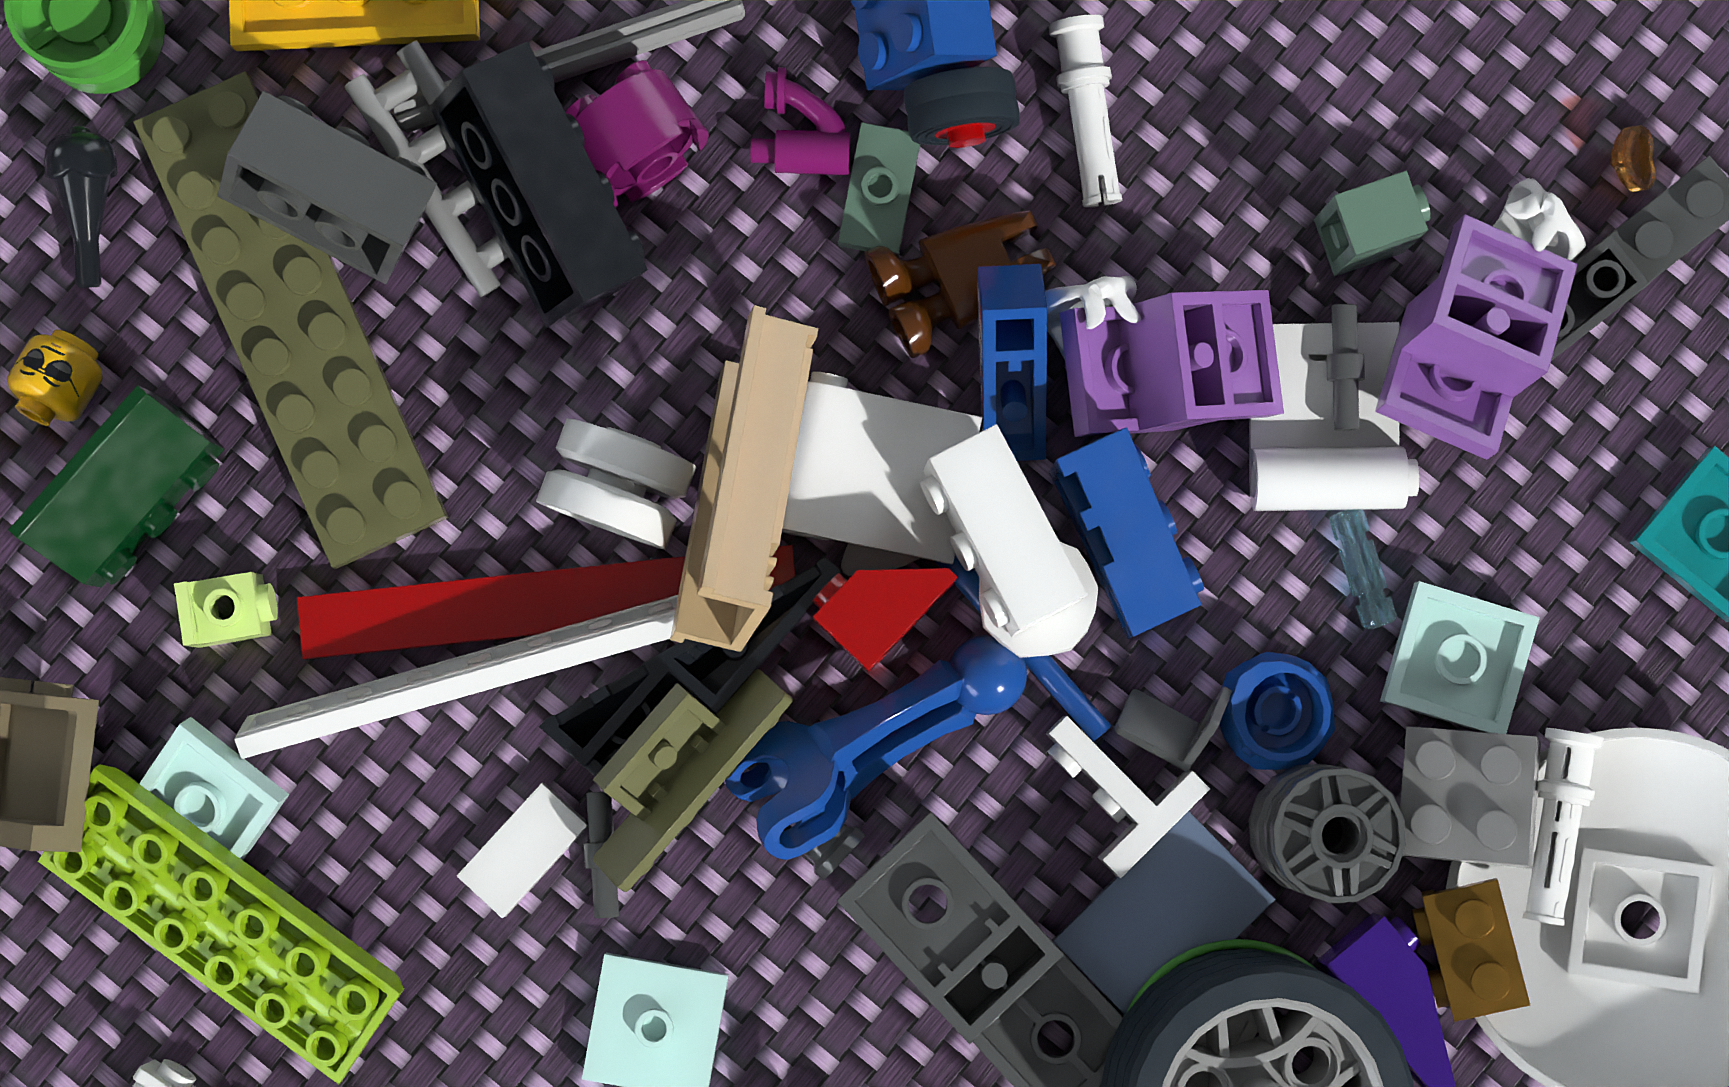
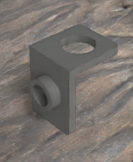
(1167, 731)

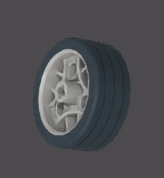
(1195, 998)

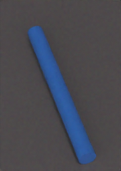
(1043, 667)

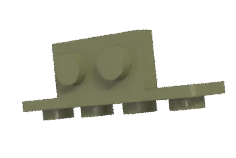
(676, 766)

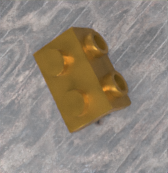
(1473, 949)

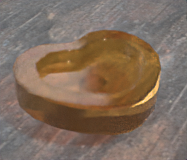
(1634, 158)

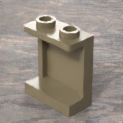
(44, 764)

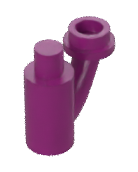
(802, 151)

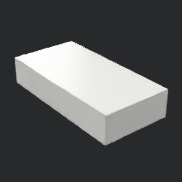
(523, 850)

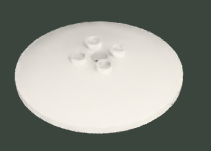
(1614, 1003)

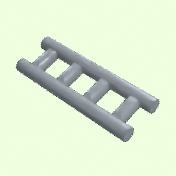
(441, 209)

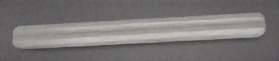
(607, 46)

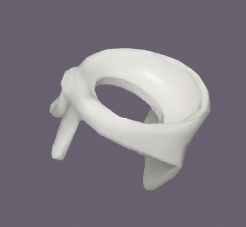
(1540, 220)
(1093, 297)

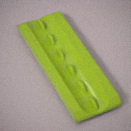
(226, 924)

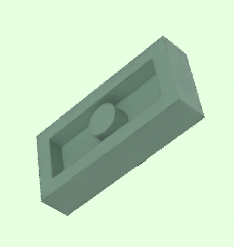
(879, 189)

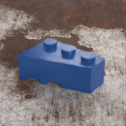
(1126, 532)

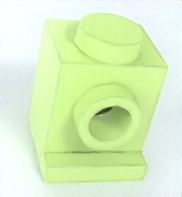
(199, 614)

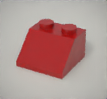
(878, 608)

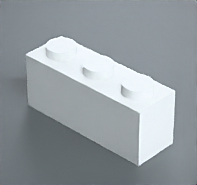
(1001, 531)

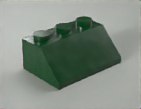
(119, 489)

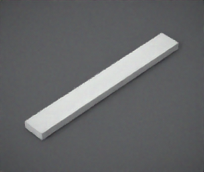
(456, 677)

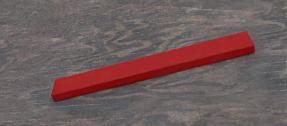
(488, 606)

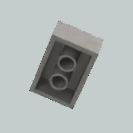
(325, 186)

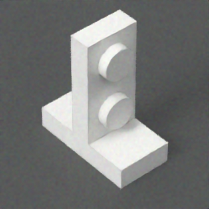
(1121, 797)

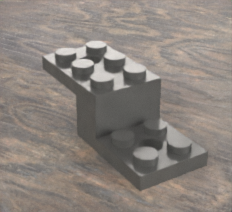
(983, 961)

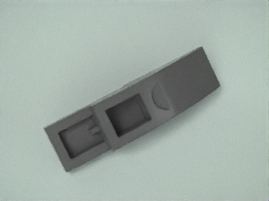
(1644, 248)

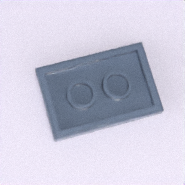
(1166, 904)

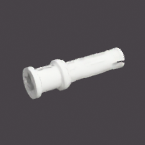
(1084, 82)
(1568, 782)

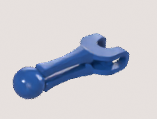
(835, 759)

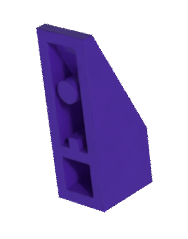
(1387, 973)

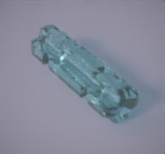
(1363, 568)

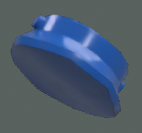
(1277, 711)

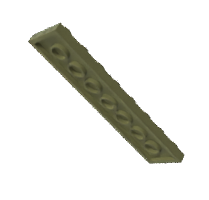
(294, 339)

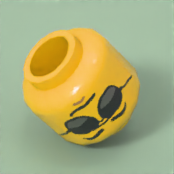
(55, 377)

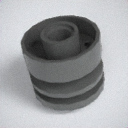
(1362, 841)

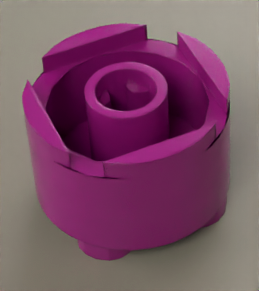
(638, 131)

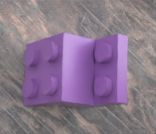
(1476, 337)
(1177, 367)

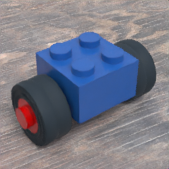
(932, 56)

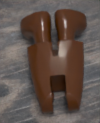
(952, 262)

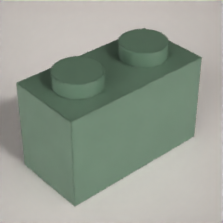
(1372, 222)

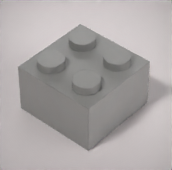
(1470, 796)

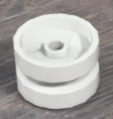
(618, 477)

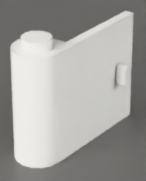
(1300, 457)
(864, 466)

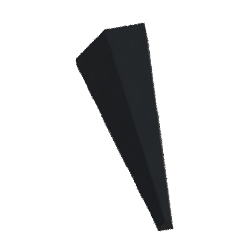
(712, 674)

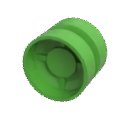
(90, 42)

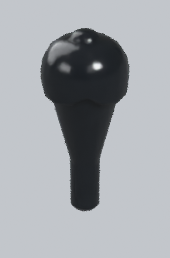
(82, 171)

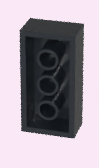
(538, 183)

